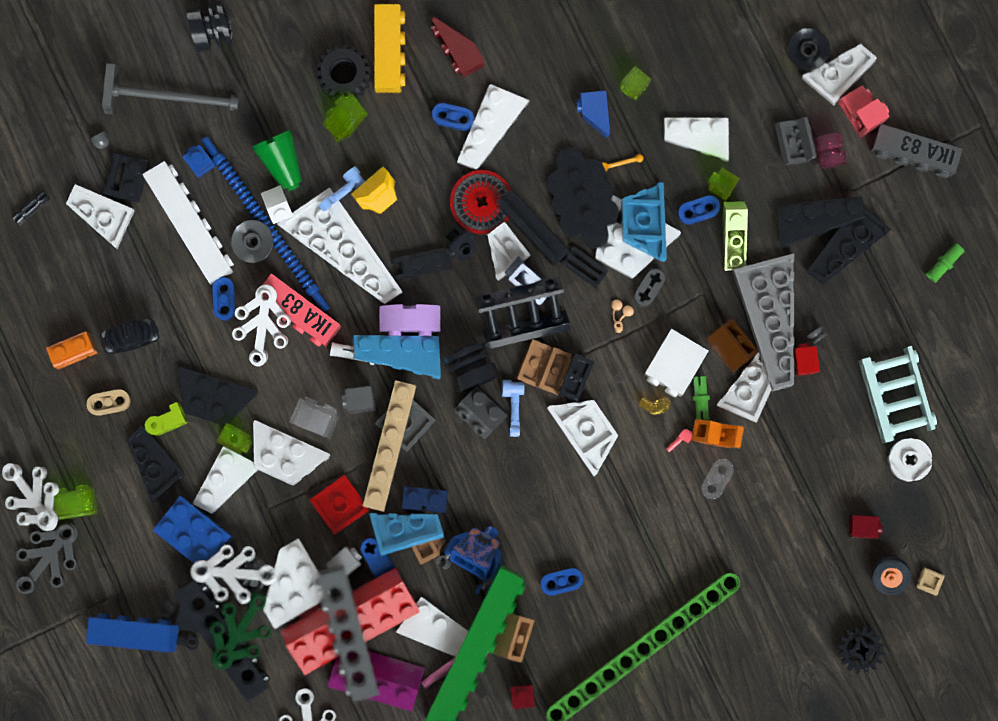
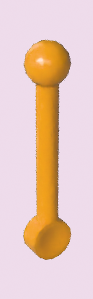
(639, 158)

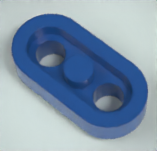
(454, 114)
(698, 210)
(224, 299)
(561, 581)

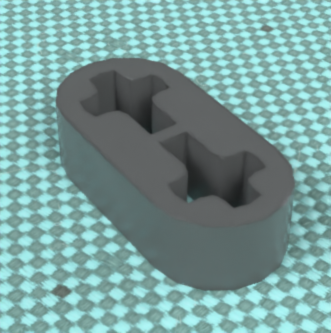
(653, 290)

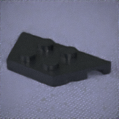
(212, 397)

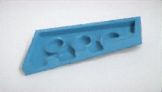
(409, 353)

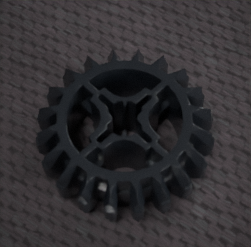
(129, 336)

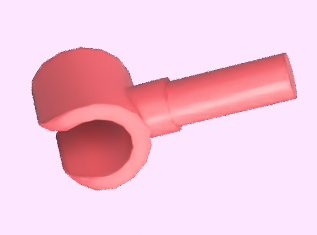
(685, 435)

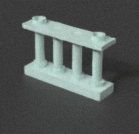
(876, 389)

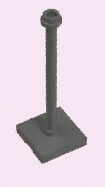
(113, 90)

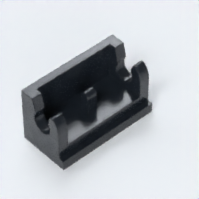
(575, 377)

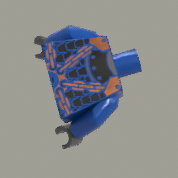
(476, 553)

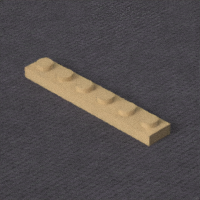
(389, 446)

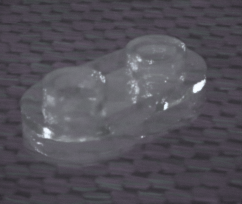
(717, 479)

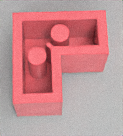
(862, 111)

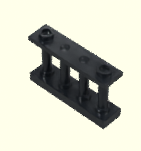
(526, 329)

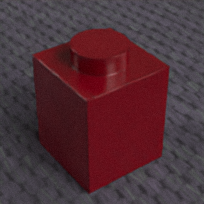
(864, 527)
(522, 696)

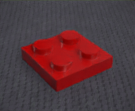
(339, 504)

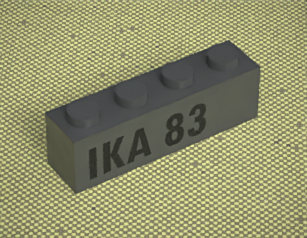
(916, 150)

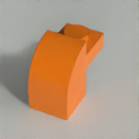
(717, 434)

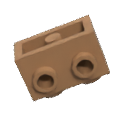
(514, 636)

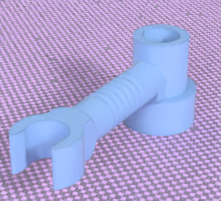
(353, 181)
(513, 390)

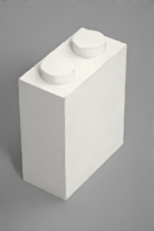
(675, 363)

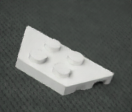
(586, 430)
(284, 455)

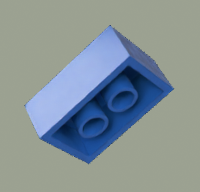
(192, 531)

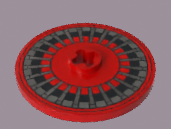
(464, 202)

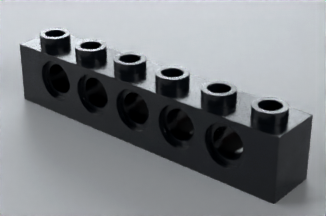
(248, 687)

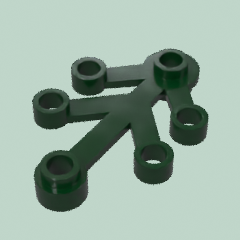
(237, 634)

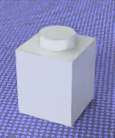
(276, 204)

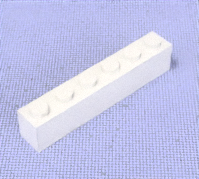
(188, 223)

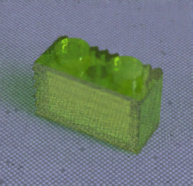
(344, 117)
(75, 503)

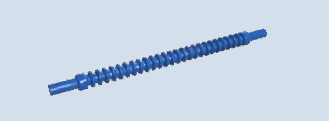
(219, 160)

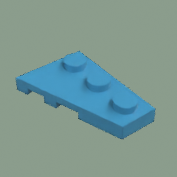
(404, 531)

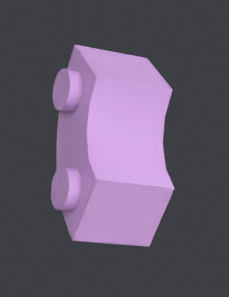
(406, 319)

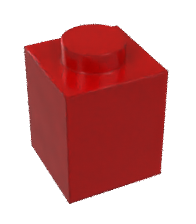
(806, 360)

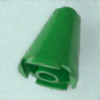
(280, 159)

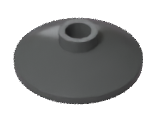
(242, 241)

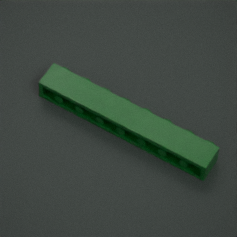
(477, 645)

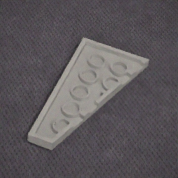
(769, 306)

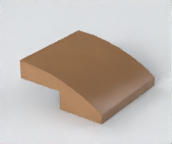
(543, 366)

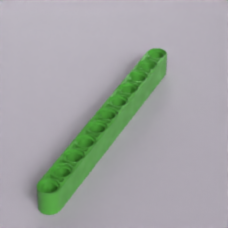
(654, 646)

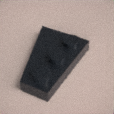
(154, 463)

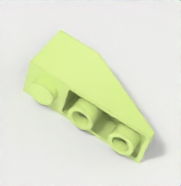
(734, 234)

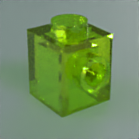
(635, 83)
(723, 183)
(234, 439)

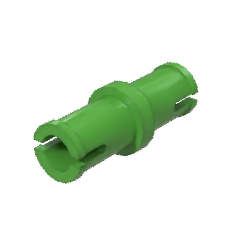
(945, 262)
(701, 398)

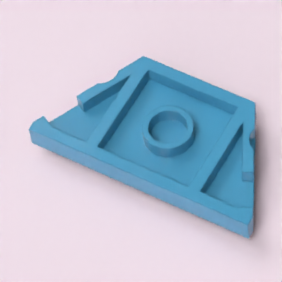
(645, 221)

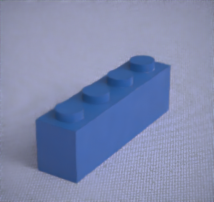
(132, 634)

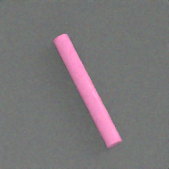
(437, 674)

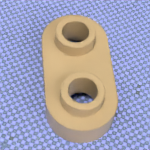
(109, 402)

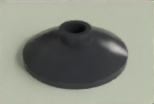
(815, 42)

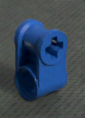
(378, 564)

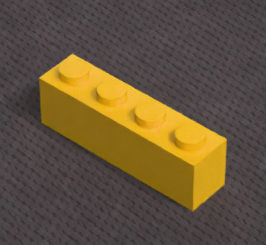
(388, 48)

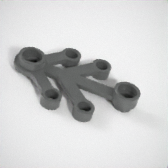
(49, 555)

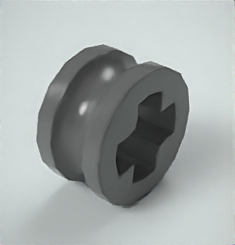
(817, 335)

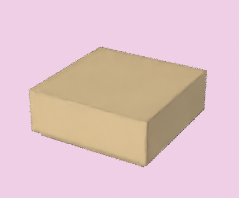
(930, 581)

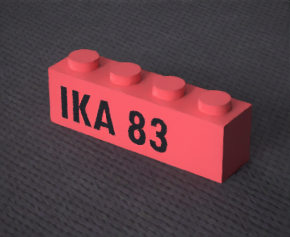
(303, 313)

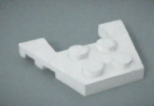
(623, 256)

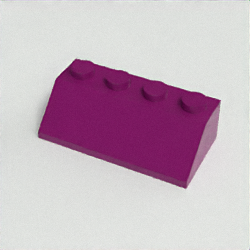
(395, 679)

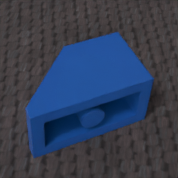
(595, 111)

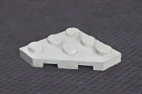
(294, 585)

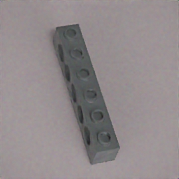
(366, 686)

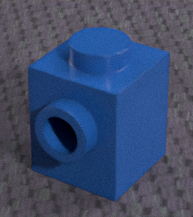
(198, 160)

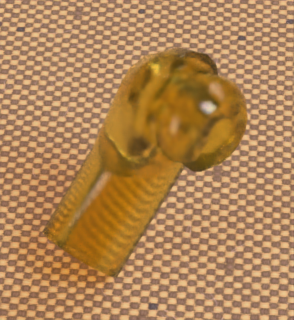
(656, 407)

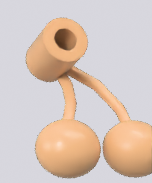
(627, 311)

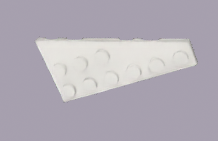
(342, 245)

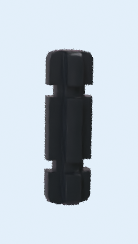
(31, 207)

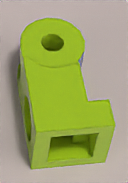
(166, 422)

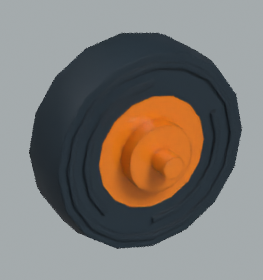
(891, 575)

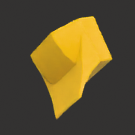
(376, 192)

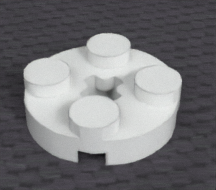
(922, 459)

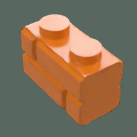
(72, 350)

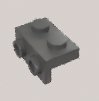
(795, 141)
(480, 413)

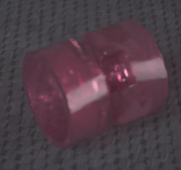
(828, 143)

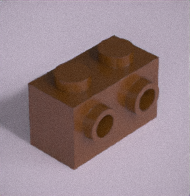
(732, 345)

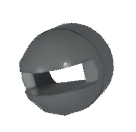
(100, 141)

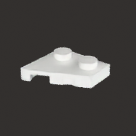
(505, 249)

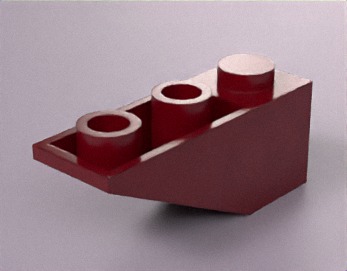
(461, 50)

